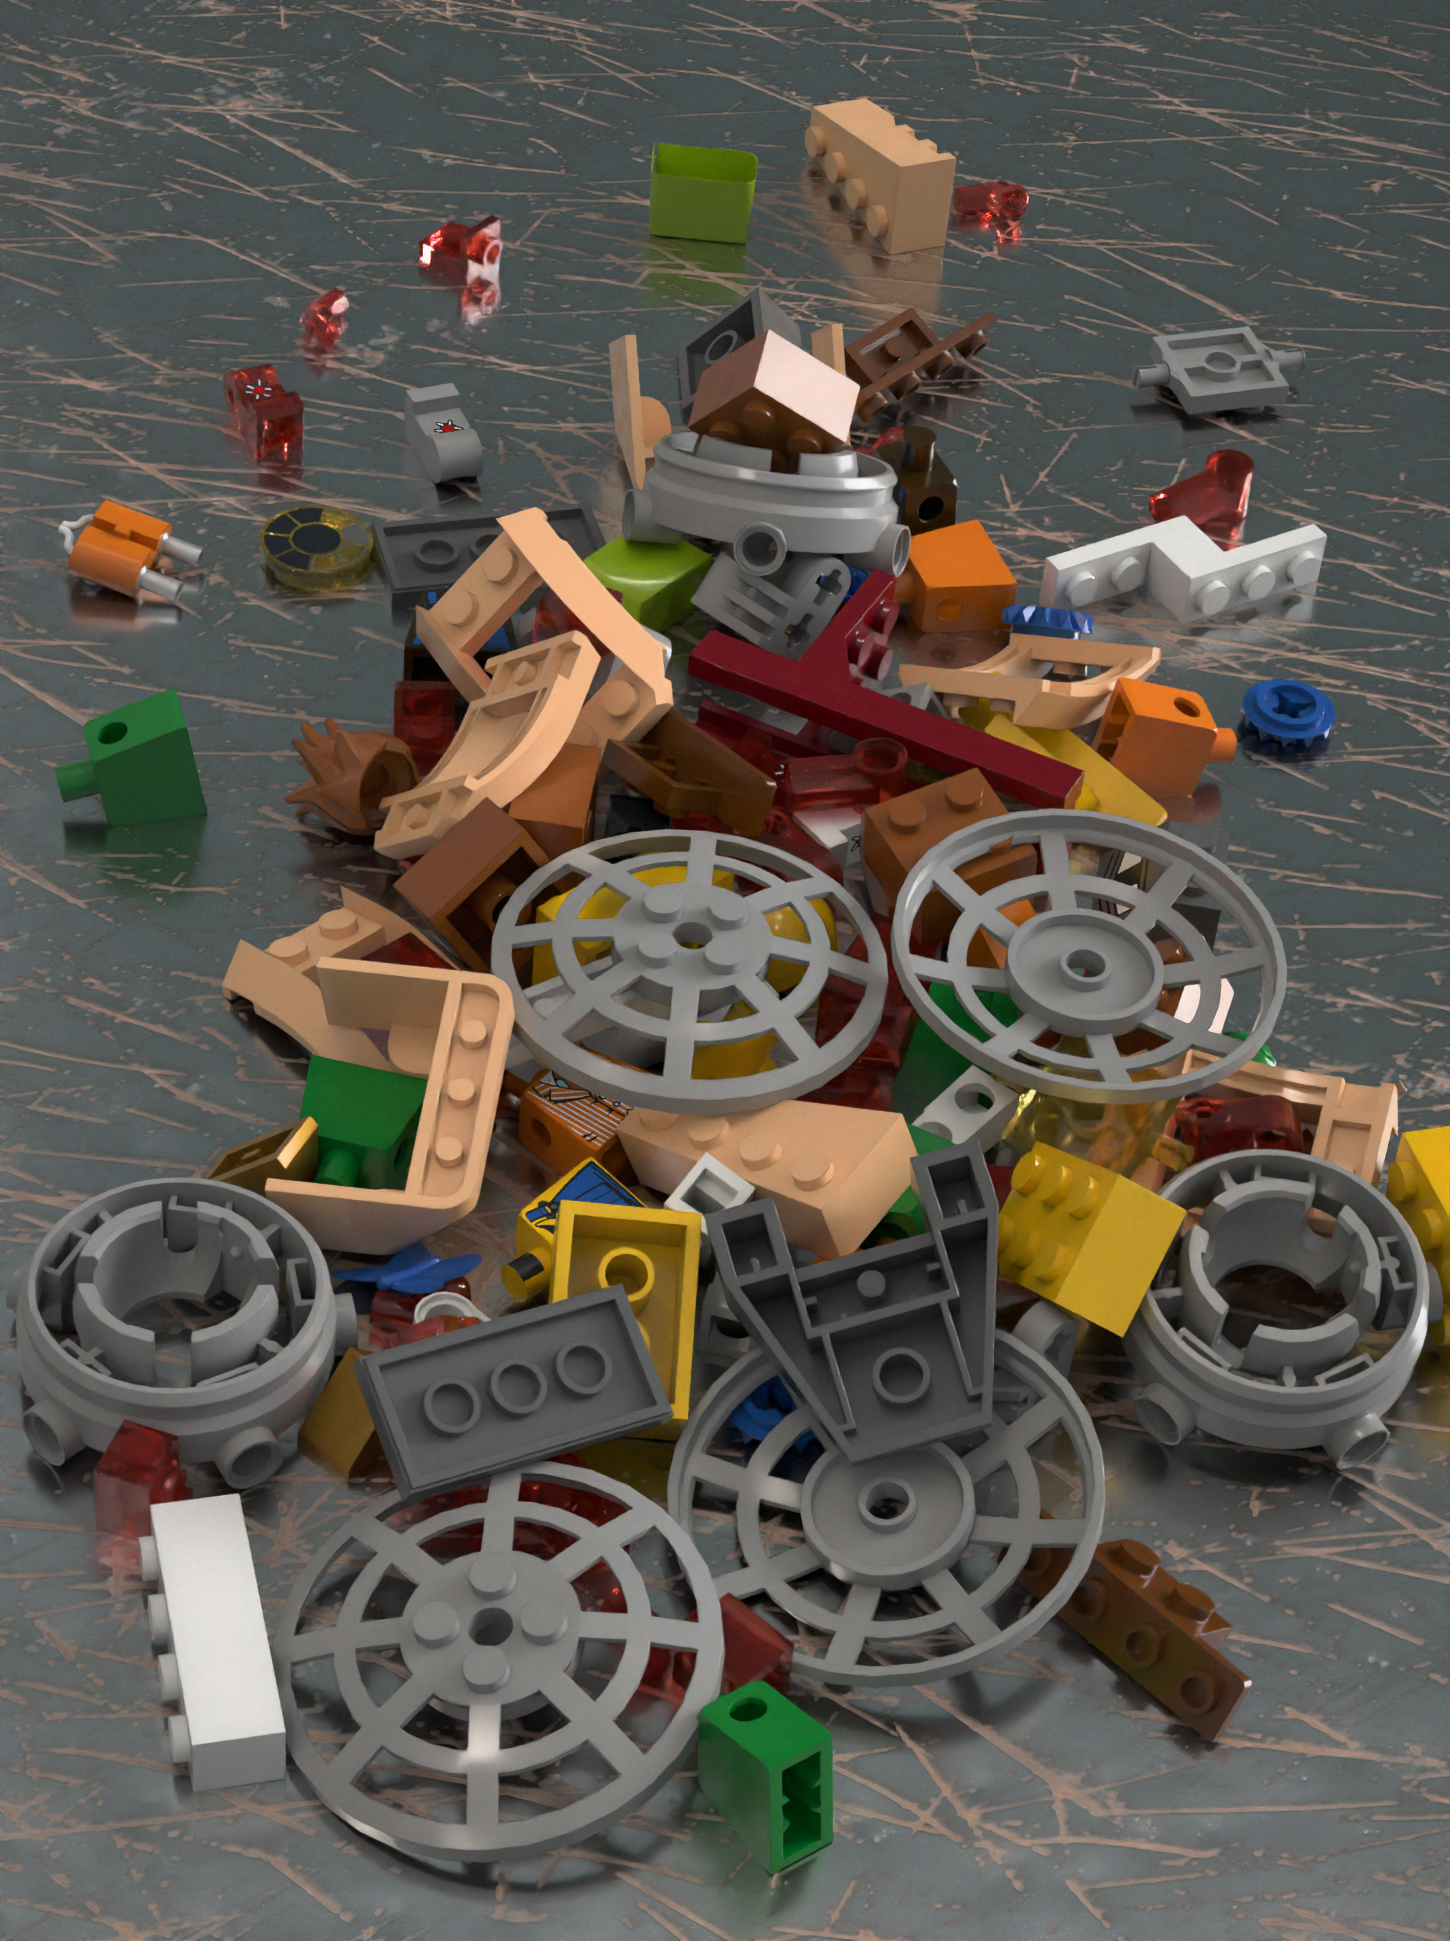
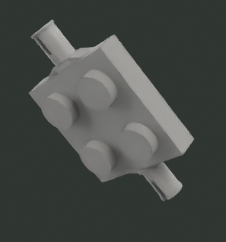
(1219, 369)

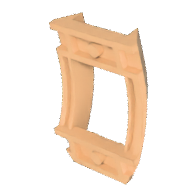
(502, 582)
(1021, 687)
(497, 744)
(286, 982)
(1350, 1119)

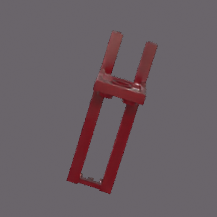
(833, 694)

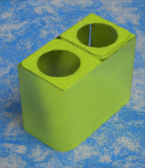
(702, 193)
(653, 578)

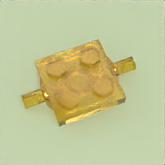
(1101, 1133)

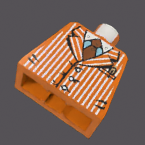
(566, 1121)

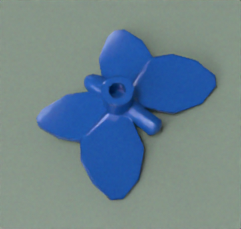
(413, 1271)

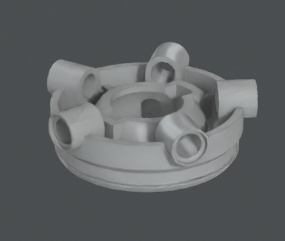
(729, 493)
(1262, 1220)
(113, 1261)

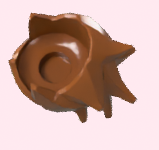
(351, 776)

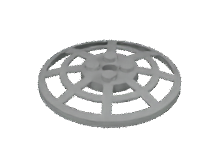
(1112, 950)
(690, 980)
(901, 1550)
(504, 1679)

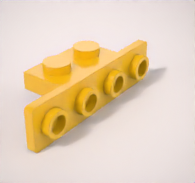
(1103, 785)

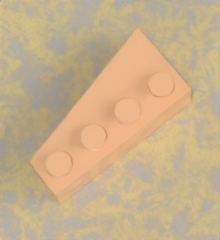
(884, 173)
(823, 1163)

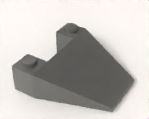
(886, 1339)

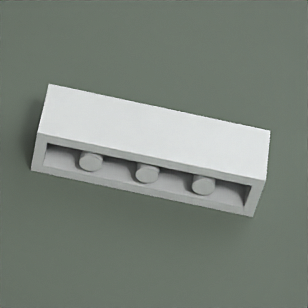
(216, 1644)

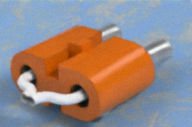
(125, 549)

